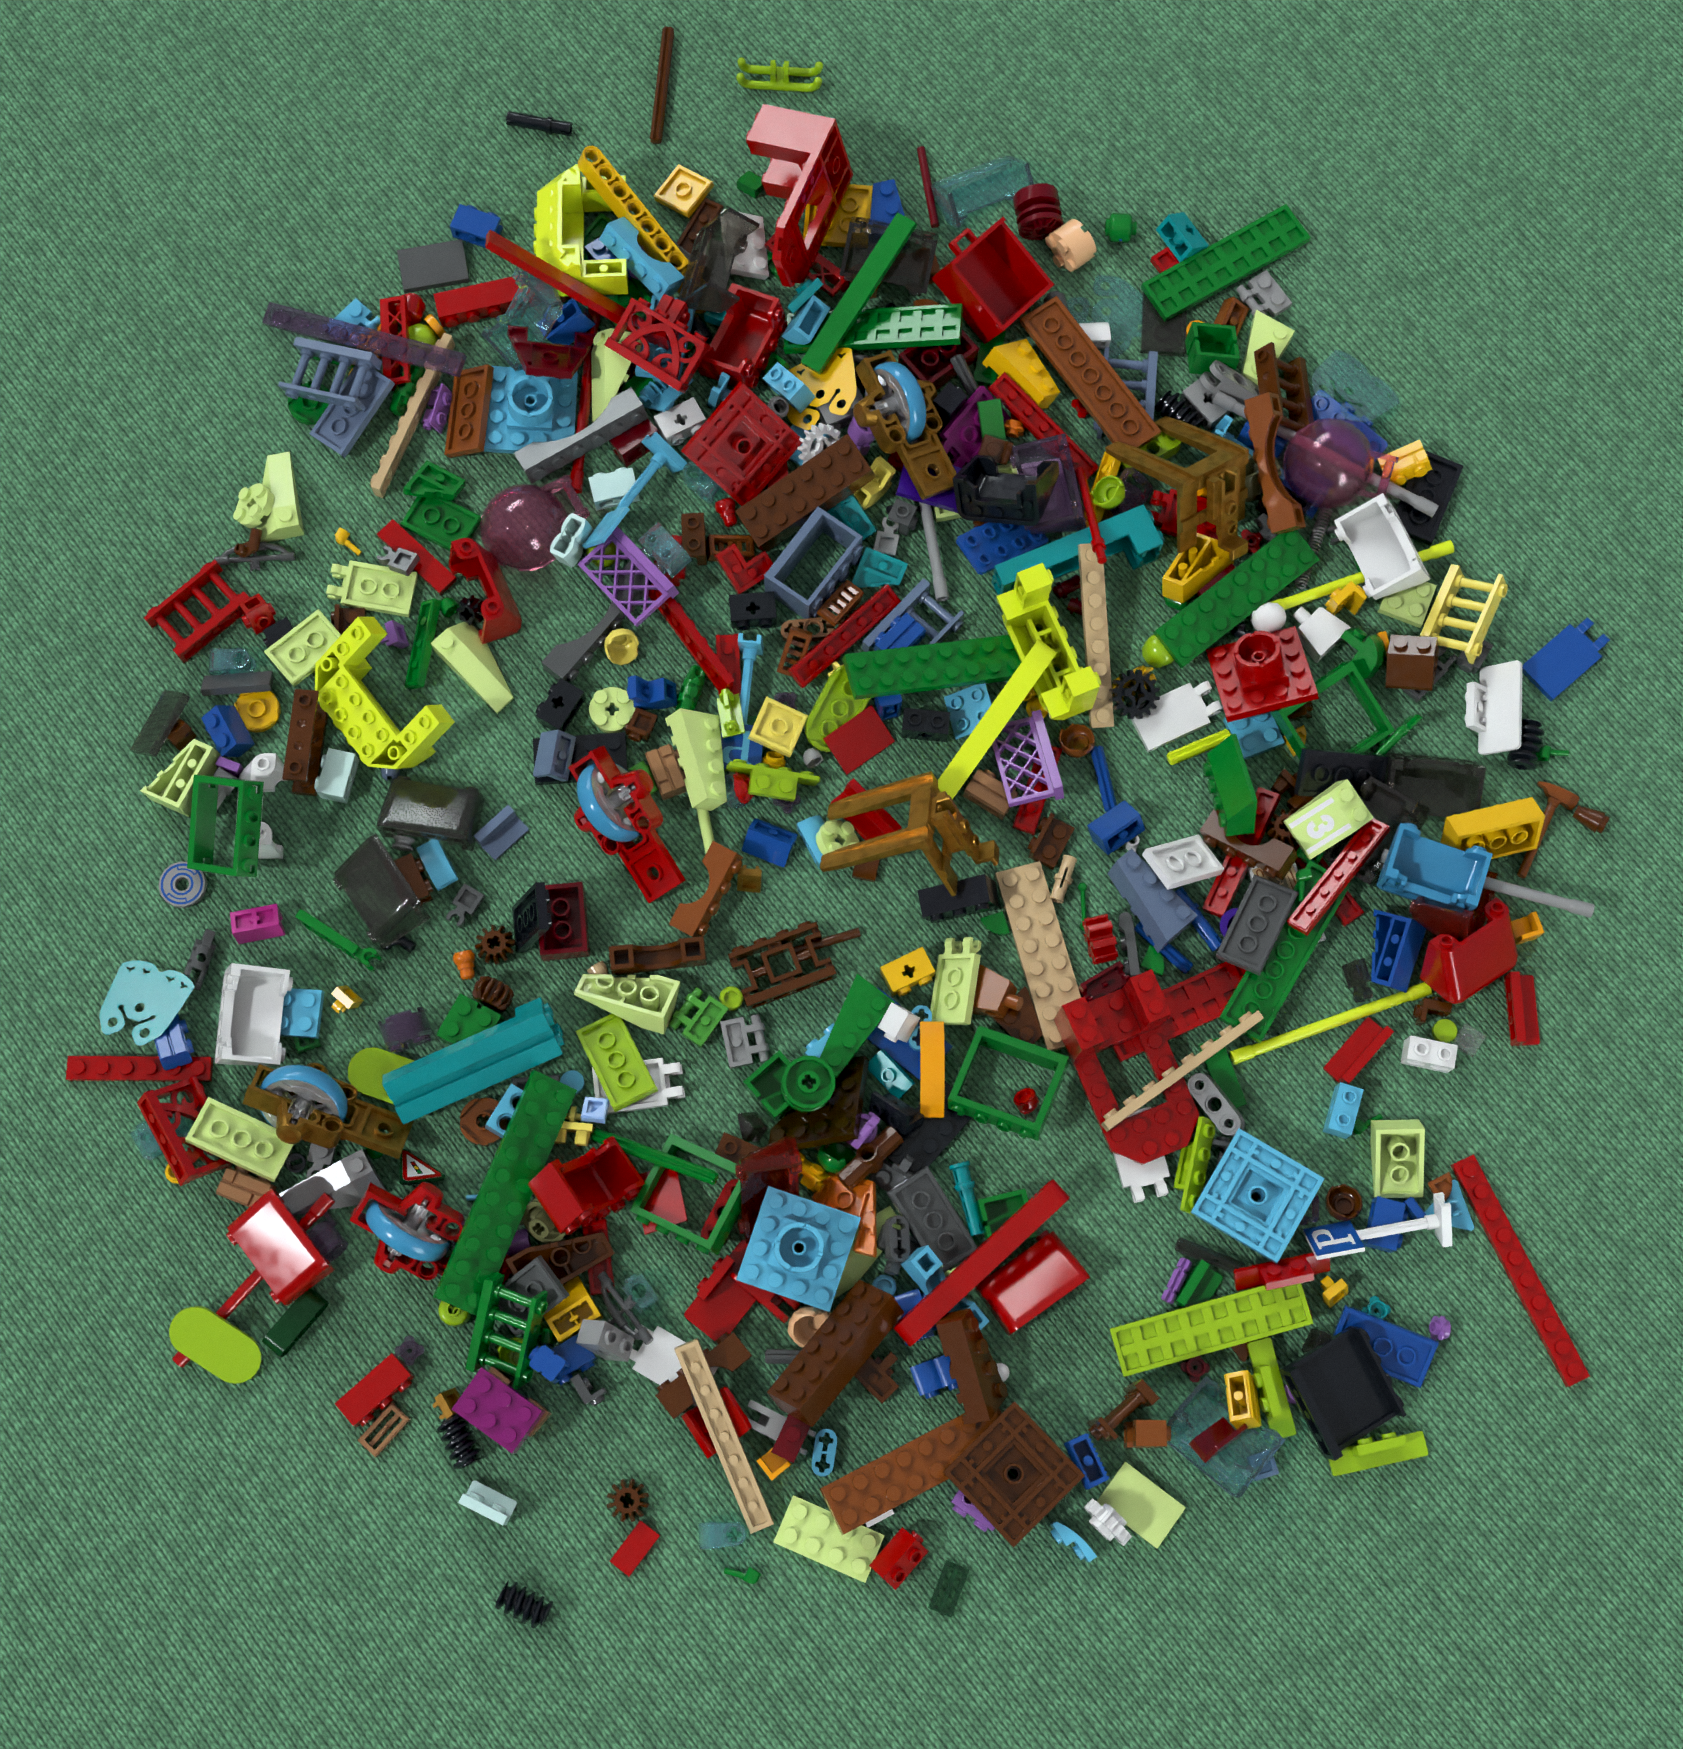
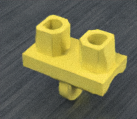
(582, 1130)

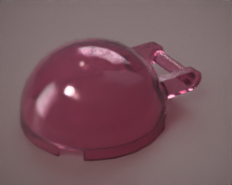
(1333, 464)
(524, 521)

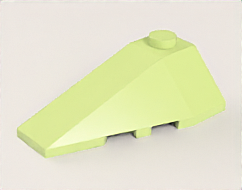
(608, 371)
(285, 516)
(473, 663)
(637, 1000)

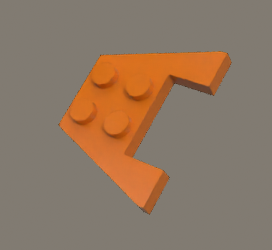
(858, 1202)

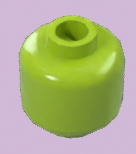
(455, 1319)

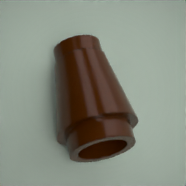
(1591, 818)

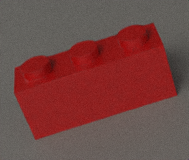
(375, 1390)

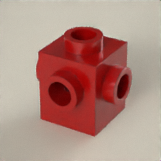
(257, 613)

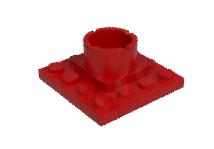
(742, 445)
(1261, 673)

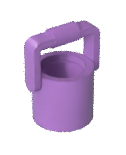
(861, 436)
(867, 1130)

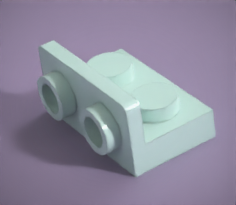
(488, 1502)

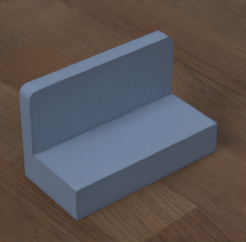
(554, 755)
(501, 833)

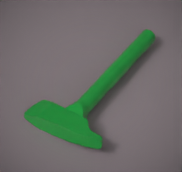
(1408, 724)

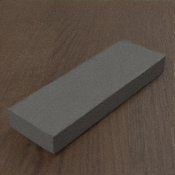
(237, 683)

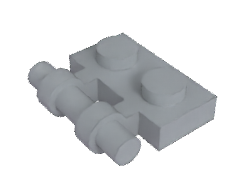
(1268, 293)
(737, 1043)

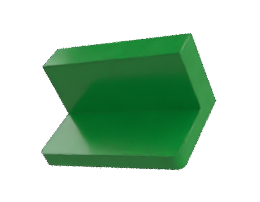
(1199, 1285)

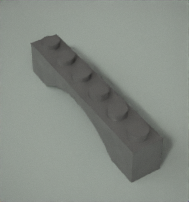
(620, 415)
(569, 657)

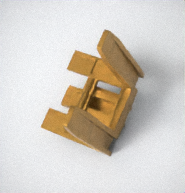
(1221, 472)
(927, 810)

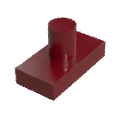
(790, 1438)

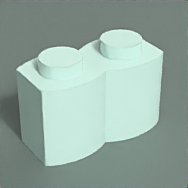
(568, 544)

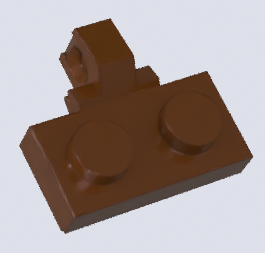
(876, 1376)

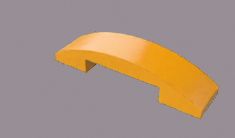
(932, 1069)

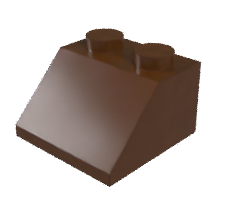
(1412, 662)

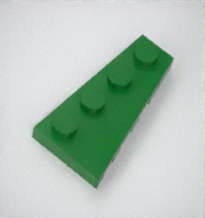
(855, 1023)

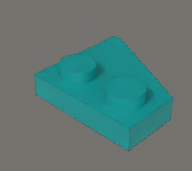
(804, 292)
(854, 516)
(878, 570)

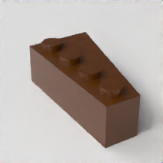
(971, 1366)

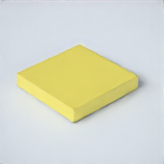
(778, 727)

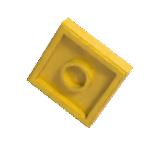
(683, 191)

